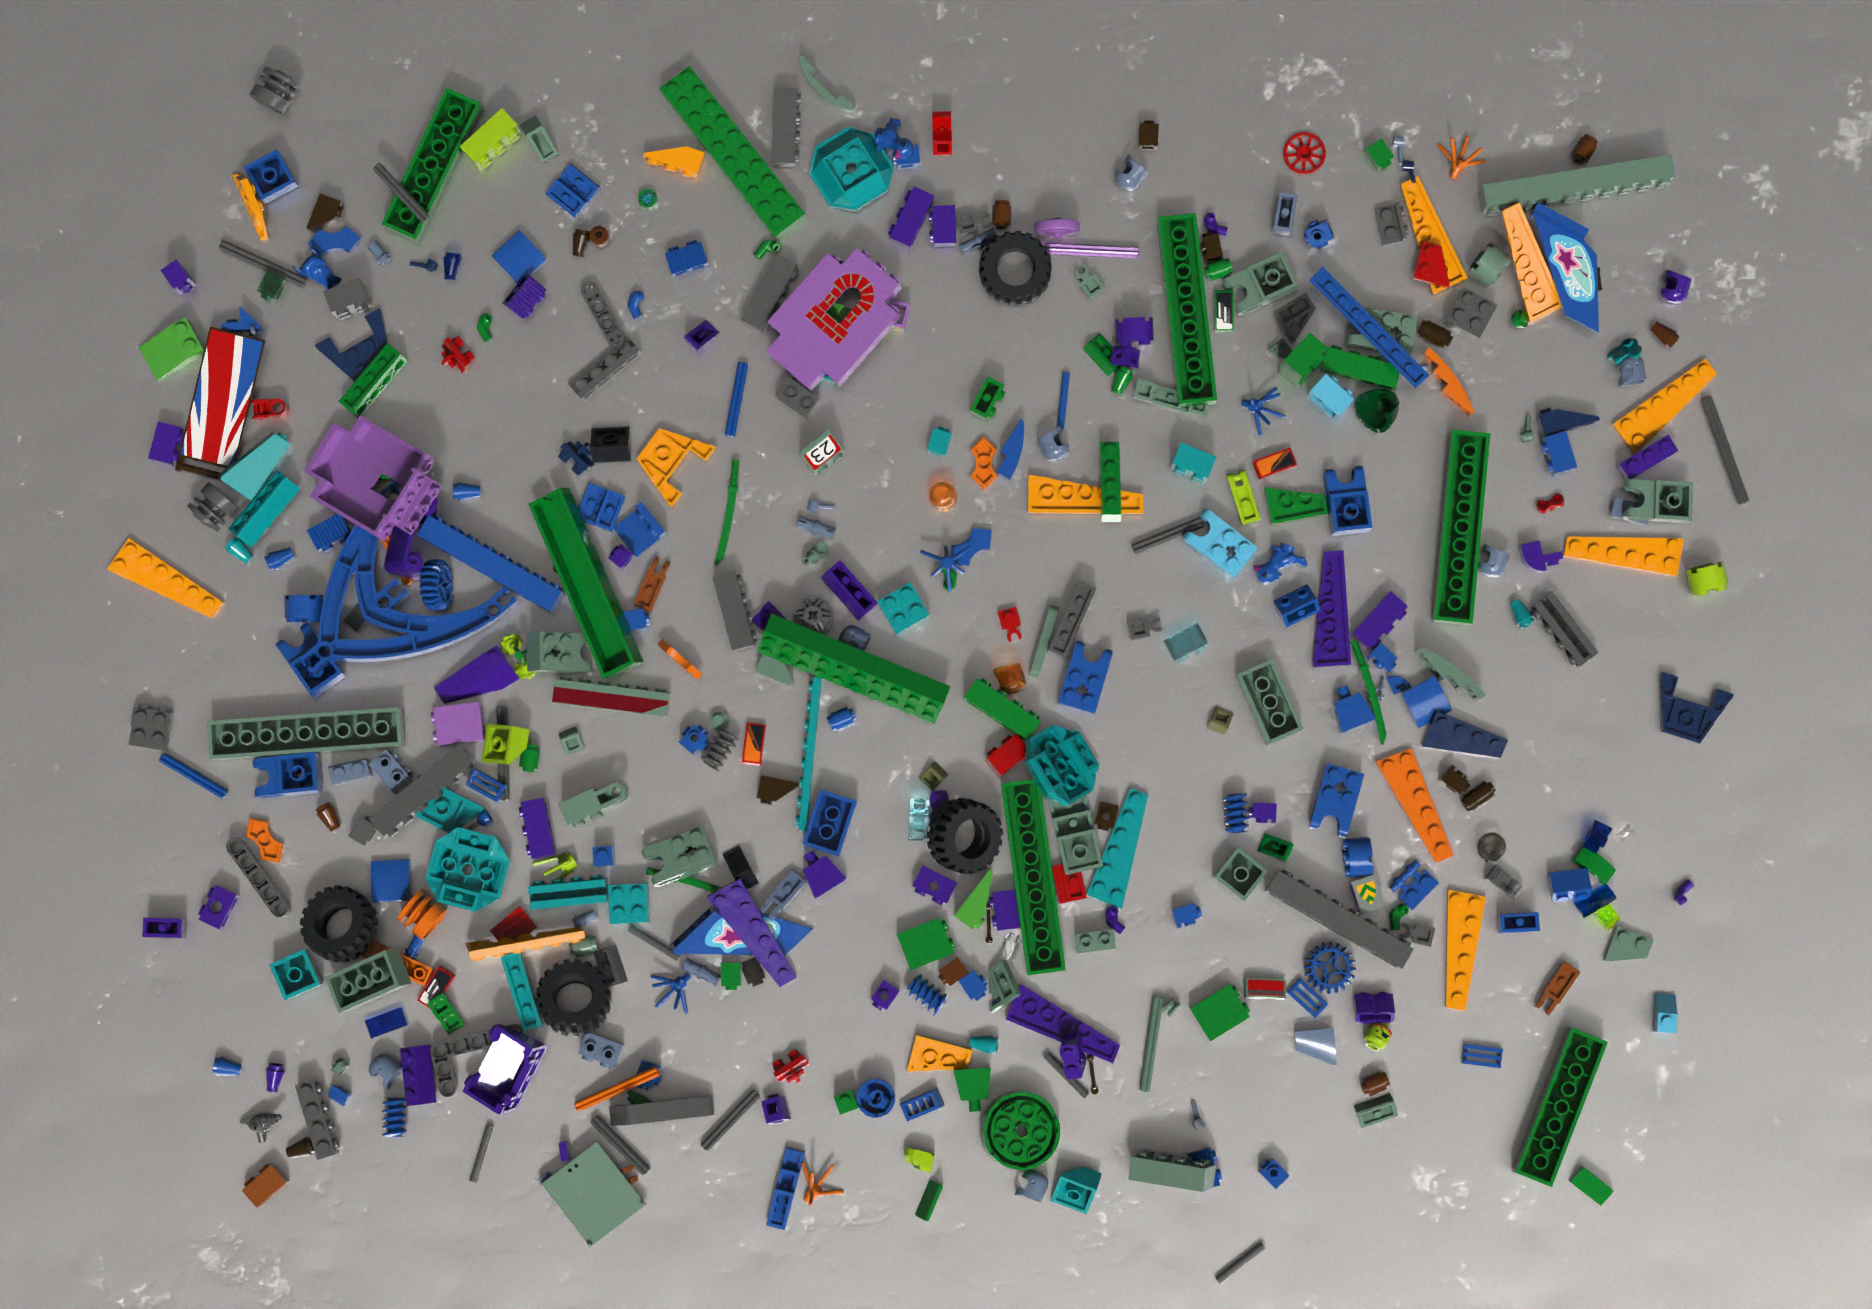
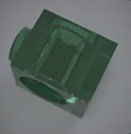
(271, 286)

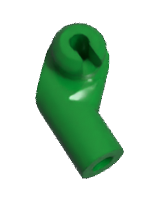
(767, 247)
(483, 326)
(953, 575)
(1396, 914)

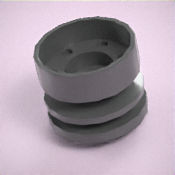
(274, 90)
(212, 507)
(814, 604)

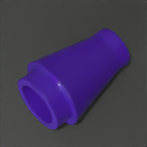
(274, 1075)

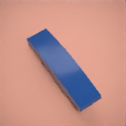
(785, 1188)

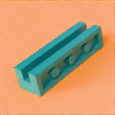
(264, 508)
(568, 893)
(522, 991)

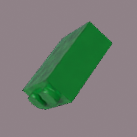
(926, 943)
(1220, 1012)

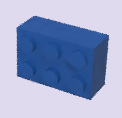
(829, 823)

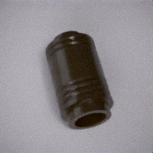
(1435, 333)
(1478, 796)

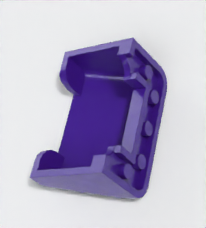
(399, 558)
(505, 1070)

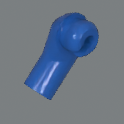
(633, 302)

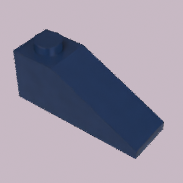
(1559, 421)

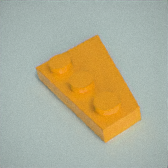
(937, 1055)

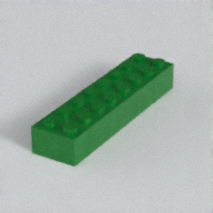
(433, 162)
(1560, 1106)

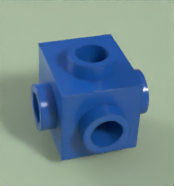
(1322, 227)
(689, 733)

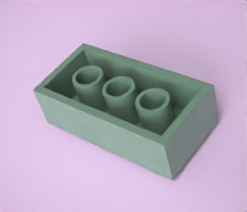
(1269, 702)
(368, 980)
(1172, 1171)

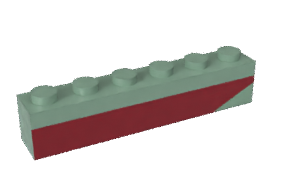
(611, 697)

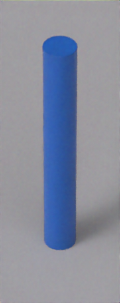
(1063, 399)

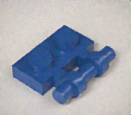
(1418, 889)

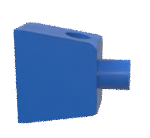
(1351, 710)

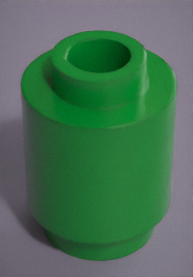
(1218, 269)
(530, 758)

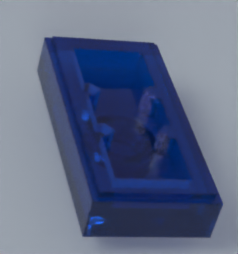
(1599, 898)
(386, 1022)

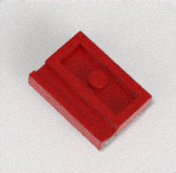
(1069, 886)
(514, 925)

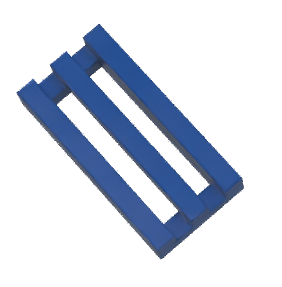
(499, 791)
(1294, 987)
(1498, 1057)

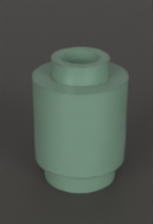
(585, 947)

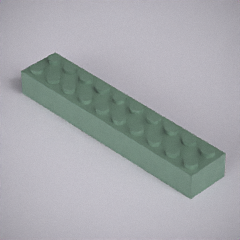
(1577, 184)
(305, 733)

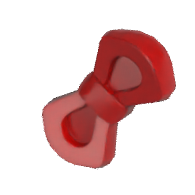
(1556, 501)

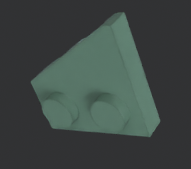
(1627, 945)
(1002, 985)

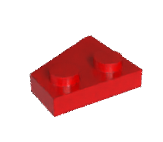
(1431, 266)

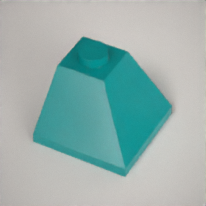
(1076, 1189)

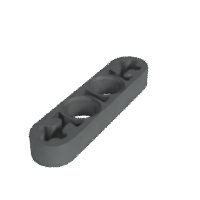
(603, 314)

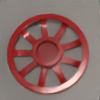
(1304, 153)

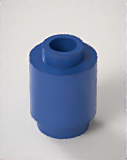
(841, 718)

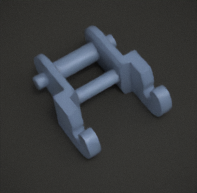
(1380, 696)

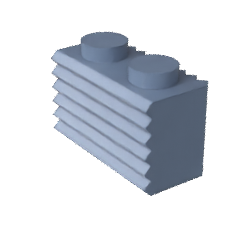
(1284, 214)
(350, 771)

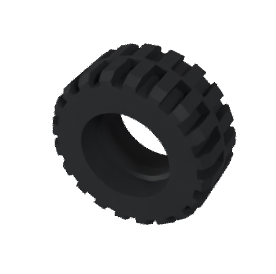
(1015, 243)
(985, 841)
(320, 911)
(568, 974)

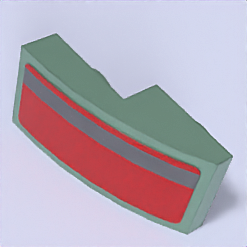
(1265, 988)

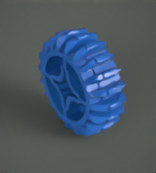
(436, 584)
(1335, 952)

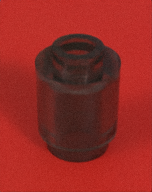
(753, 972)

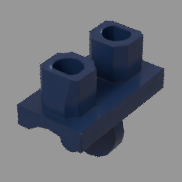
(579, 454)

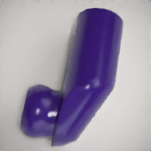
(1212, 225)
(1681, 891)
(1112, 919)

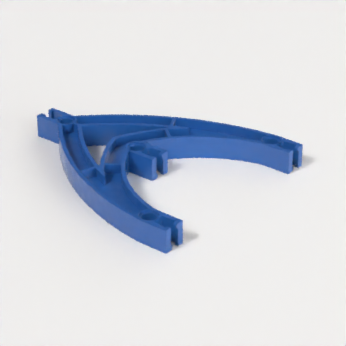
(420, 632)

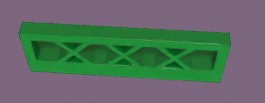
(373, 380)

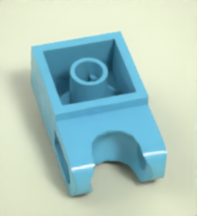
(1214, 545)

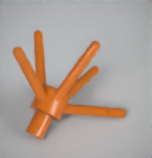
(1457, 162)
(814, 1190)

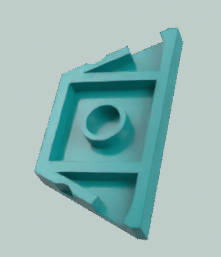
(450, 811)

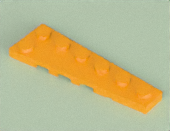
(1429, 229)
(1531, 270)
(1651, 416)
(1065, 497)
(1644, 554)
(151, 572)
(1463, 931)
(479, 949)

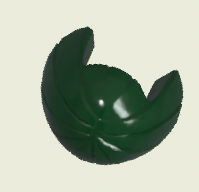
(1377, 409)

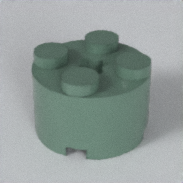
(1489, 263)

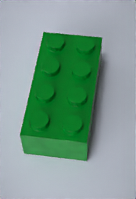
(1303, 360)
(1001, 709)

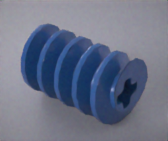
(1236, 813)
(926, 994)
(394, 1117)

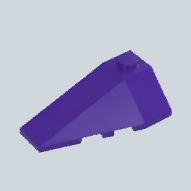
(482, 675)

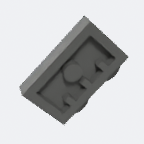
(1391, 224)

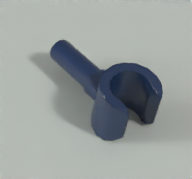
(1409, 167)
(431, 265)

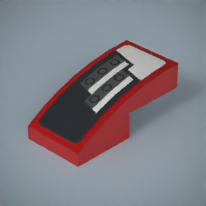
(436, 985)

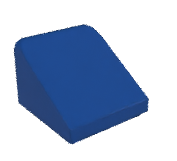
(339, 1095)

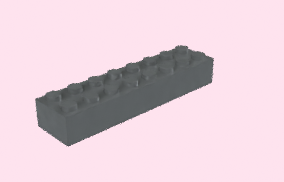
(1339, 920)

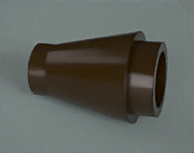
(580, 242)
(301, 1148)

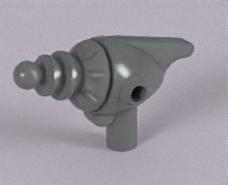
(261, 1124)

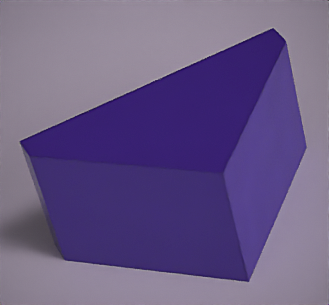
(701, 336)

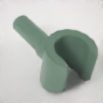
(1527, 435)

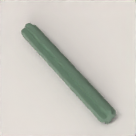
(1151, 1044)

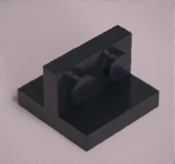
(610, 444)

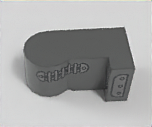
(1503, 882)

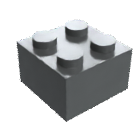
(348, 299)
(1470, 314)

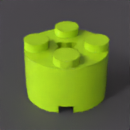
(1706, 578)

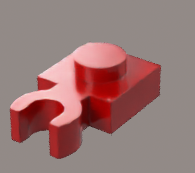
(1010, 620)

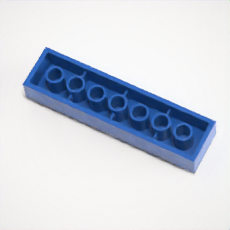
(490, 564)

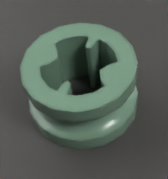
(1171, 1007)

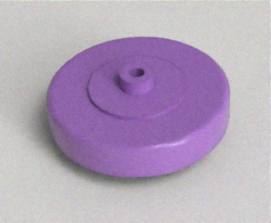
(1057, 227)

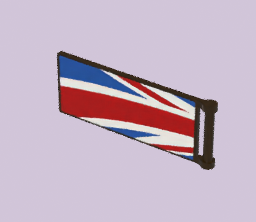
(220, 401)

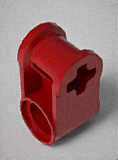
(265, 409)

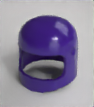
(1676, 287)

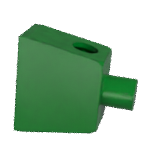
(973, 1085)

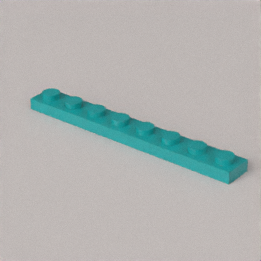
(807, 762)

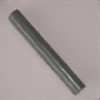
(653, 942)
(1059, 1068)
(481, 1153)
(1240, 1263)

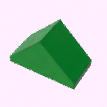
(1275, 847)

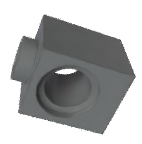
(363, 831)

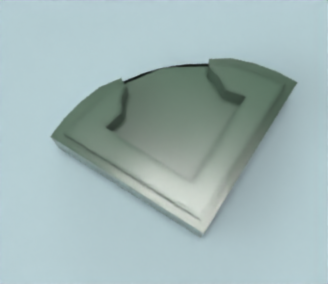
(1280, 349)

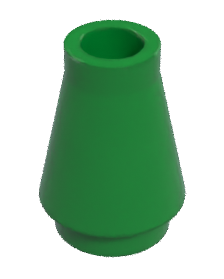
(1121, 380)

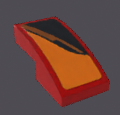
(1274, 463)
(753, 744)

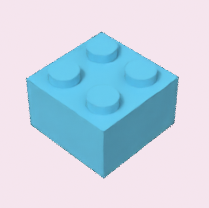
(1331, 396)

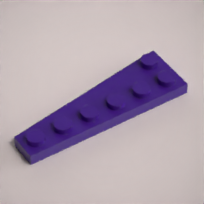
(1332, 626)
(746, 921)
(1049, 1020)

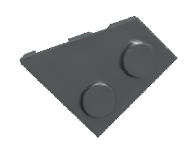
(1294, 316)

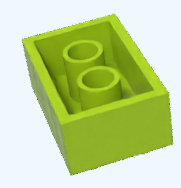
(491, 139)

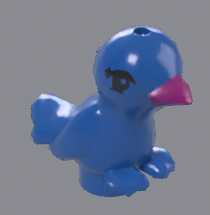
(890, 139)
(1280, 558)

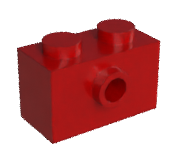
(1007, 755)

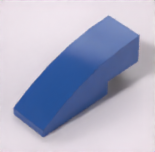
(1012, 452)

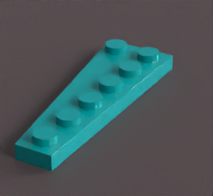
(1112, 879)

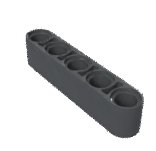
(250, 872)

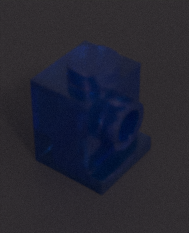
(1596, 836)

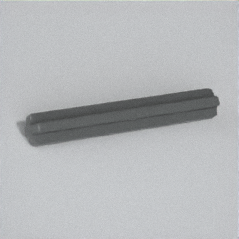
(399, 190)
(1167, 535)
(730, 1120)
(620, 1145)

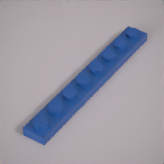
(1369, 327)

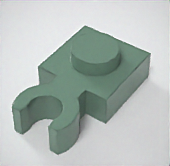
(1091, 284)

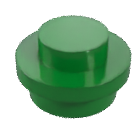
(1519, 319)

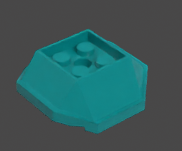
(845, 188)
(1061, 764)
(447, 865)

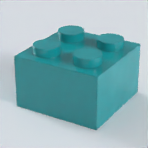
(1193, 463)
(903, 609)
(628, 903)
(296, 974)

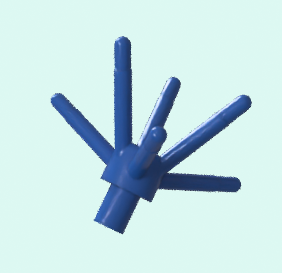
(1256, 407)
(947, 563)
(677, 986)

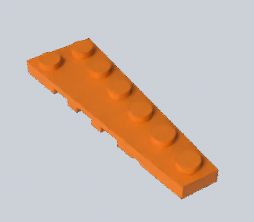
(1409, 787)

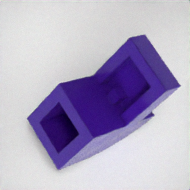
(1533, 558)

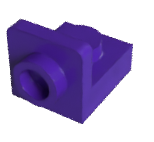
(1125, 356)

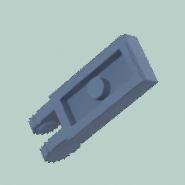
(784, 893)

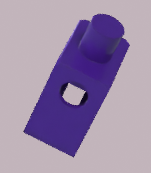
(821, 874)

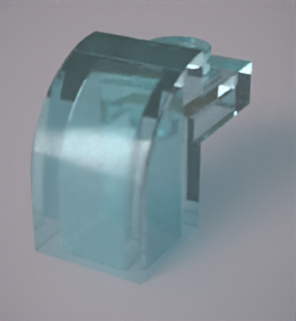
(918, 820)

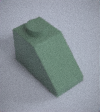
(538, 139)
(774, 669)

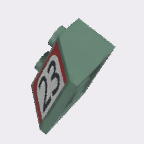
(821, 453)

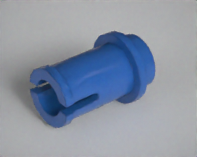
(414, 947)

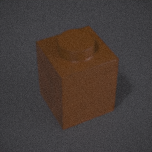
(952, 972)

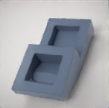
(1620, 505)

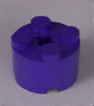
(1134, 331)

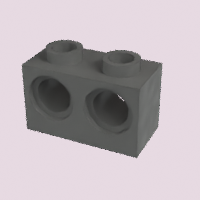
(794, 401)

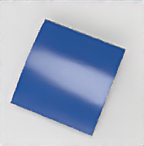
(573, 190)
(518, 256)
(600, 506)
(1425, 700)
(390, 880)

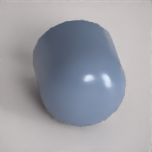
(1131, 176)
(1635, 375)
(1052, 446)
(1496, 564)
(859, 637)
(386, 1067)
(1036, 1185)

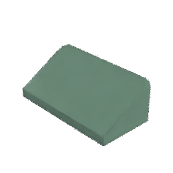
(1375, 1110)

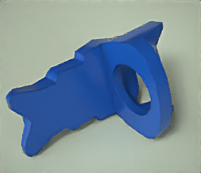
(315, 268)

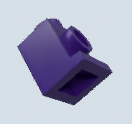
(621, 556)
(1263, 812)
(886, 988)
(769, 1108)

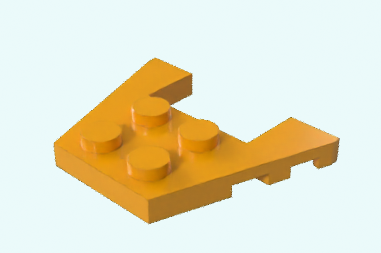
(663, 457)

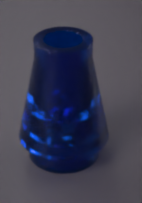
(451, 265)

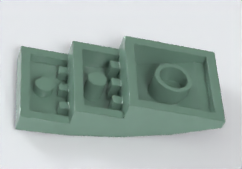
(1444, 669)
(1075, 836)

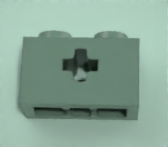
(1095, 941)

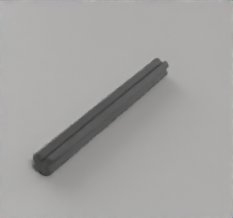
(1725, 450)

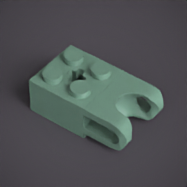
(1257, 284)
(1403, 323)
(1655, 499)
(556, 652)
(591, 804)
(677, 860)

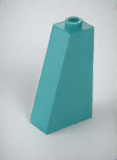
(255, 466)

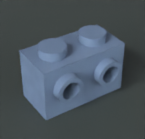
(391, 771)
(600, 1049)

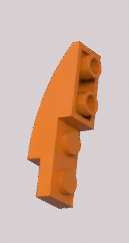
(416, 970)

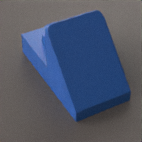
(244, 325)

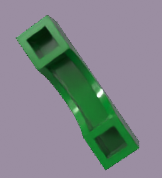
(1110, 482)

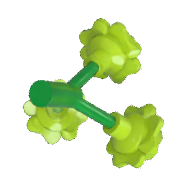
(511, 645)

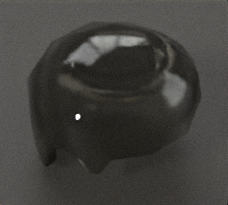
(1491, 847)

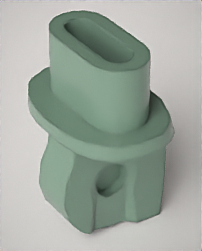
(816, 553)

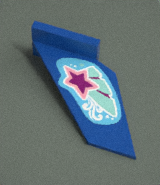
(1571, 265)
(714, 936)

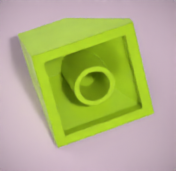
(504, 743)

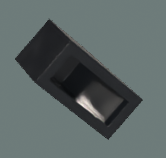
(740, 867)

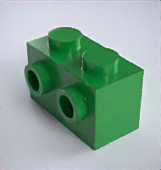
(987, 398)

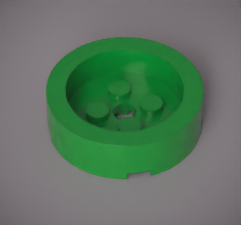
(1000, 1135)

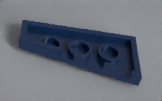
(1459, 736)

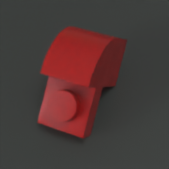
(942, 133)

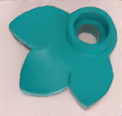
(1628, 347)

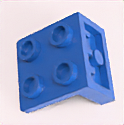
(639, 530)

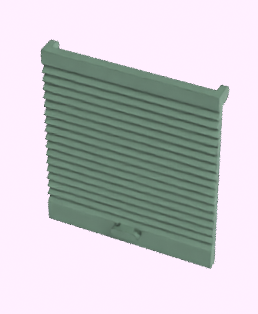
(593, 1193)

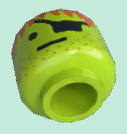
(1377, 1036)

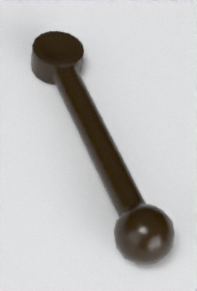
(989, 939)
(1094, 1090)

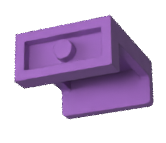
(458, 723)

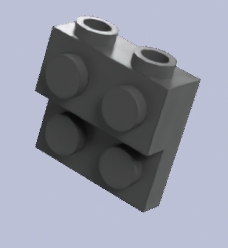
(151, 727)

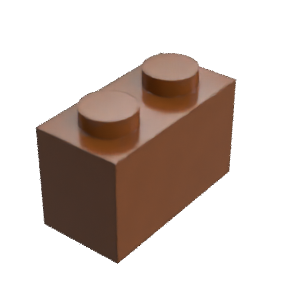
(264, 1185)

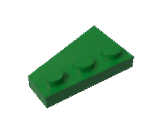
(1293, 506)

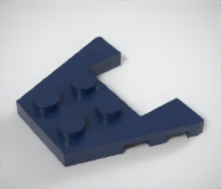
(358, 357)
(1686, 718)

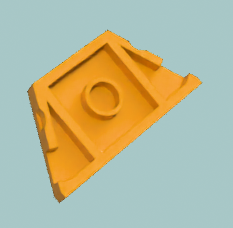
(252, 205)

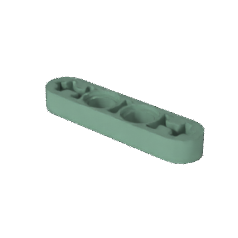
(1044, 641)

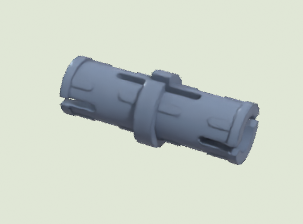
(977, 241)
(816, 527)
(701, 972)

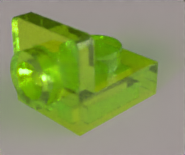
(1607, 917)

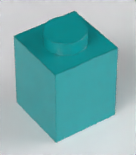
(939, 441)

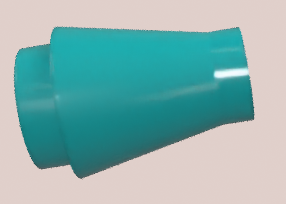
(238, 549)
(1522, 615)
(985, 1043)

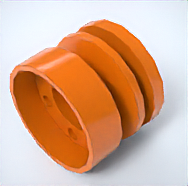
(422, 914)

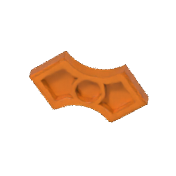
(983, 453)
(679, 659)
(269, 848)

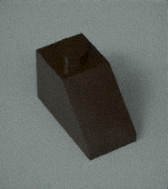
(325, 213)
(774, 789)

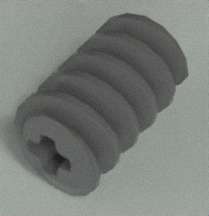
(719, 749)

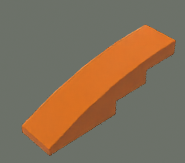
(1453, 388)

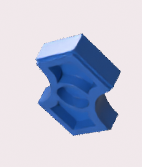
(342, 240)
(979, 540)

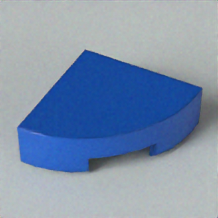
(1398, 684)

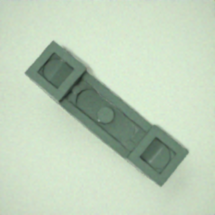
(841, 103)
(1164, 397)

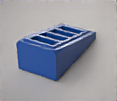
(937, 1098)

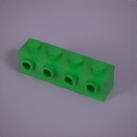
(1360, 368)

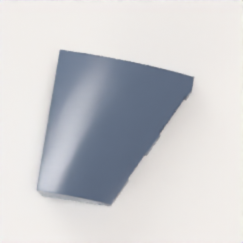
(1317, 1044)

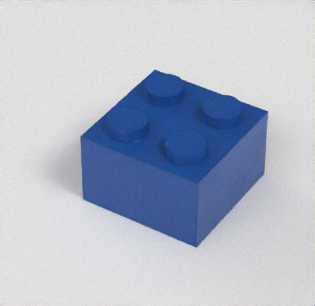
(271, 176)

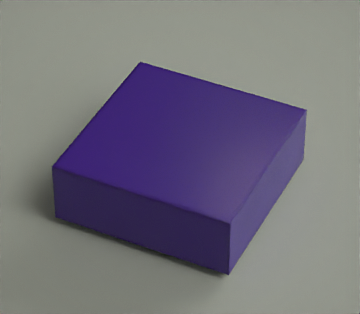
(564, 1151)

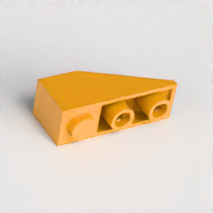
(680, 159)

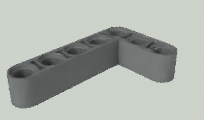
(450, 1051)
(661, 1111)

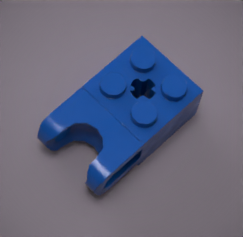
(1346, 497)
(1085, 674)
(320, 682)
(283, 775)
(1336, 804)

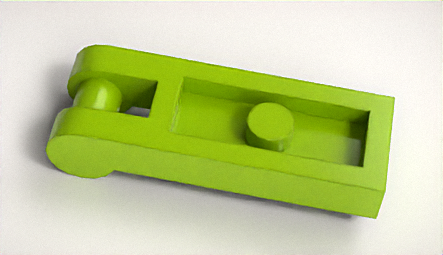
(1243, 498)

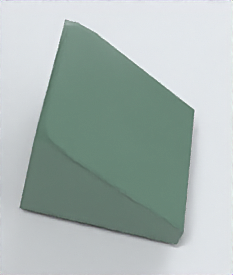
(571, 740)

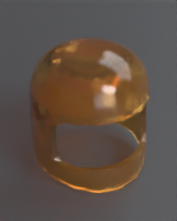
(942, 496)
(1010, 678)

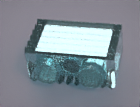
(1185, 643)

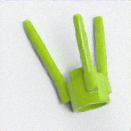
(565, 863)

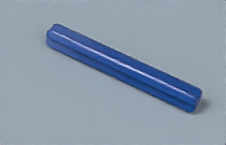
(736, 399)
(193, 775)

